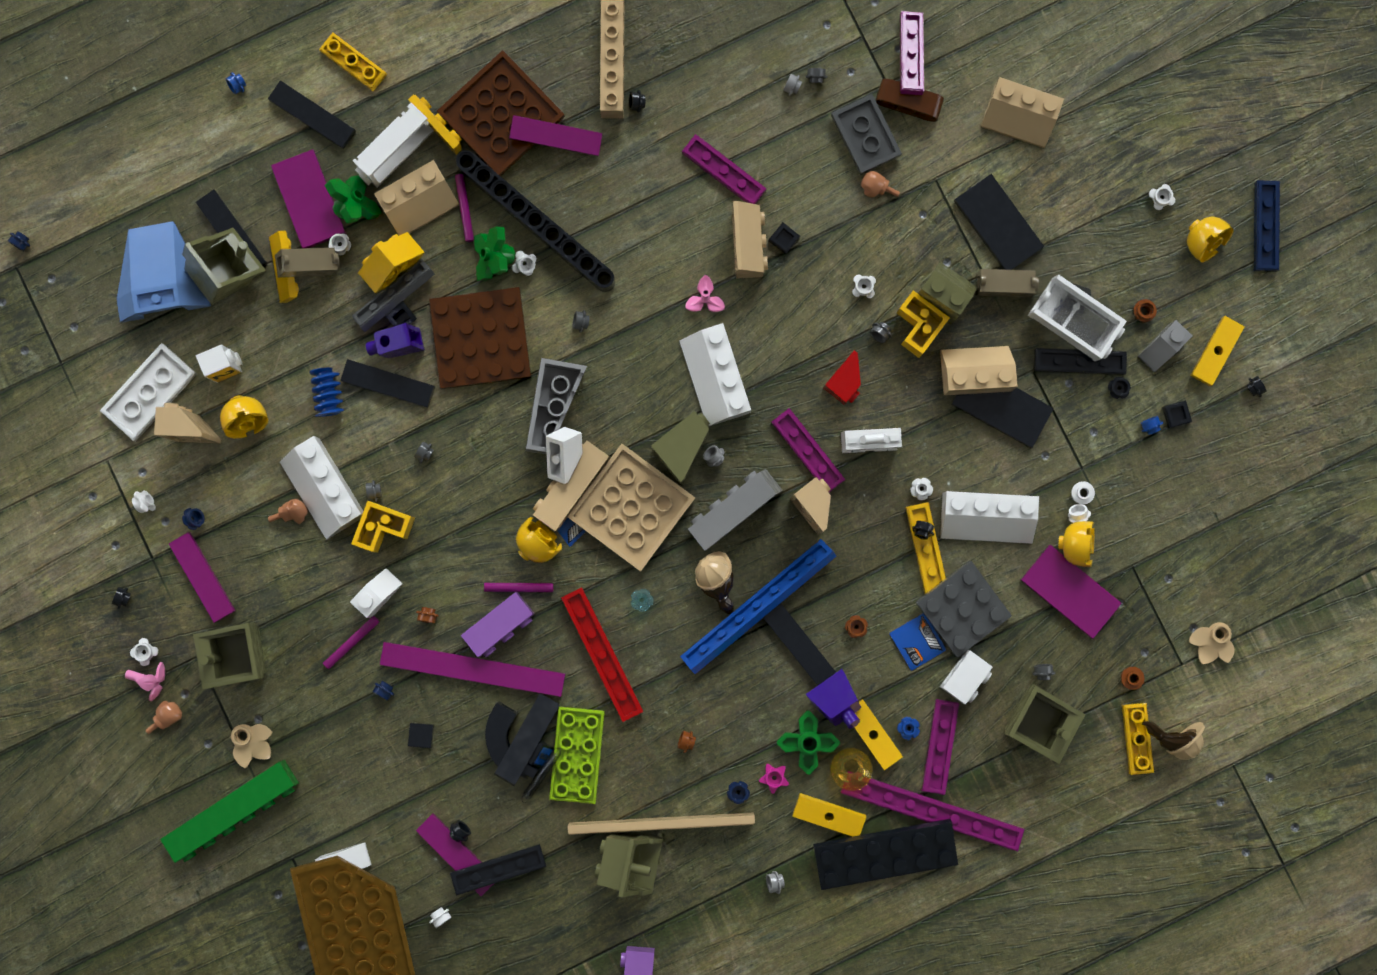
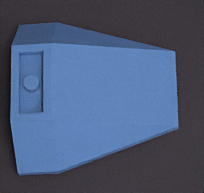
(155, 274)

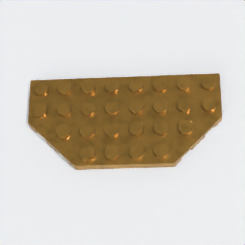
(351, 920)

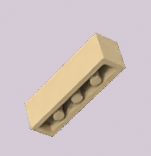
(564, 497)

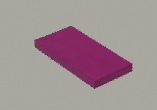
(307, 199)
(1070, 591)

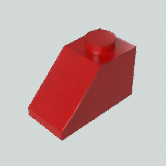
(846, 380)

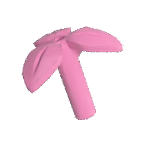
(705, 288)
(149, 681)

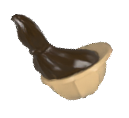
(715, 579)
(1181, 745)

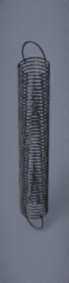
(541, 775)

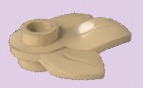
(1212, 647)
(253, 746)

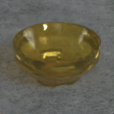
(851, 781)

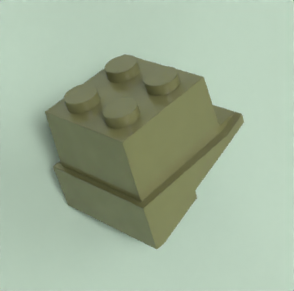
(221, 264)
(229, 655)
(1044, 723)
(629, 863)

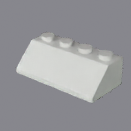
(715, 375)
(321, 487)
(989, 517)

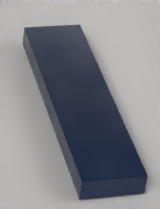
(1266, 225)

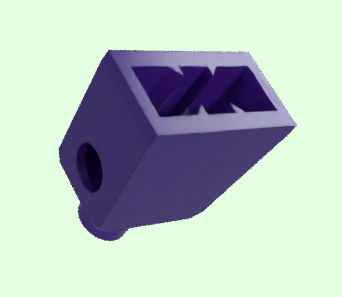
(396, 341)
(836, 700)

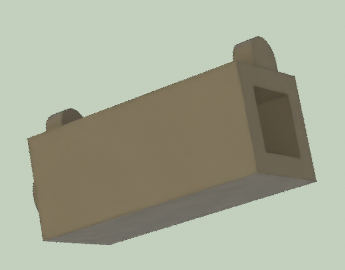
(306, 262)
(1006, 283)

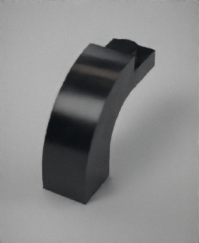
(497, 736)

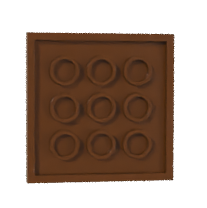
(485, 109)
(480, 338)

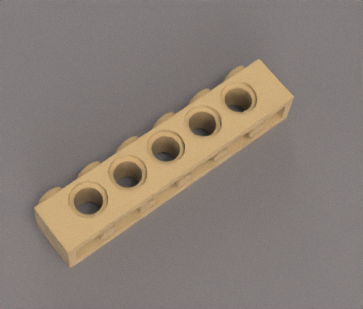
(612, 59)

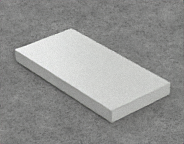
(152, 385)

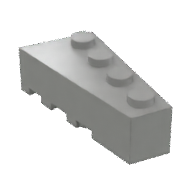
(553, 395)
(734, 509)

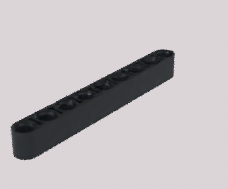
(528, 213)

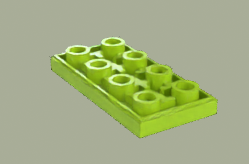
(580, 743)

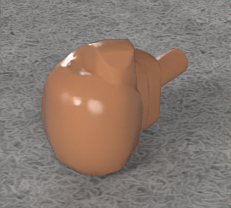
(875, 184)
(291, 510)
(166, 715)

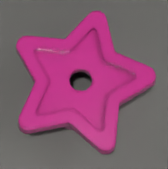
(780, 780)

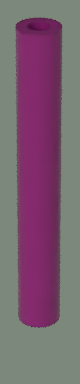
(464, 208)
(518, 587)
(351, 642)

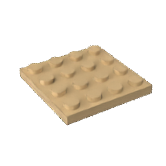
(631, 507)

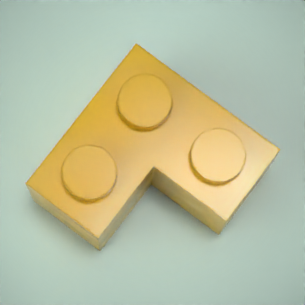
(389, 261)
(926, 321)
(376, 522)

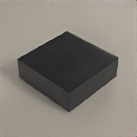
(784, 238)
(1177, 414)
(421, 735)

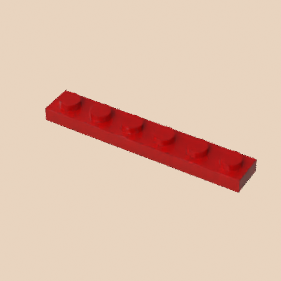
(602, 654)

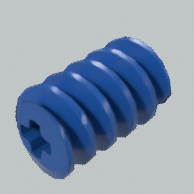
(326, 391)

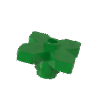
(350, 199)
(493, 253)
(808, 754)

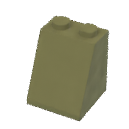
(948, 291)
(682, 445)

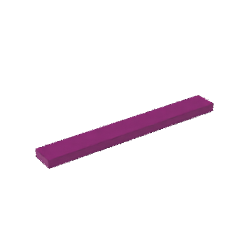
(472, 669)
(935, 810)

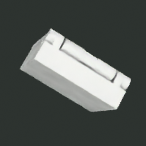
(871, 440)

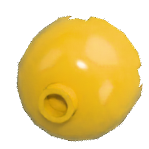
(1207, 236)
(241, 416)
(536, 541)
(1078, 543)

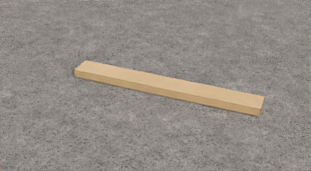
(661, 823)

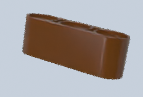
(920, 106)

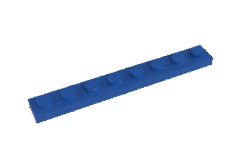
(758, 606)

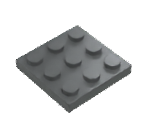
(963, 609)

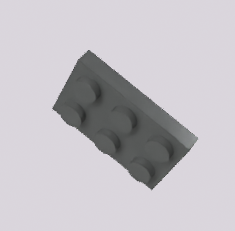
(866, 134)

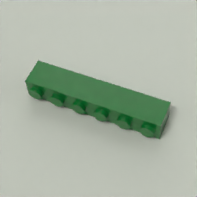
(229, 811)

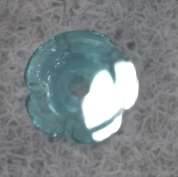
(642, 606)

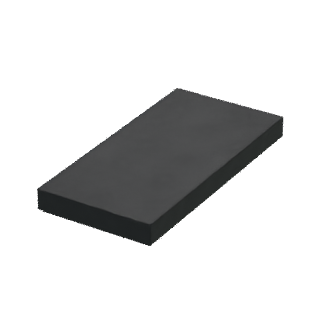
(998, 223)
(1009, 412)

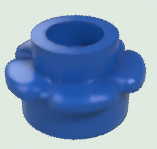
(236, 83)
(1151, 425)
(908, 734)

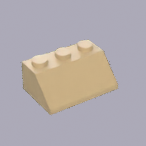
(1022, 112)
(417, 199)
(748, 240)
(978, 370)
(182, 425)
(814, 504)

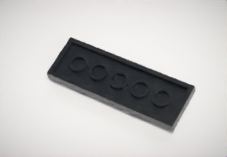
(885, 854)

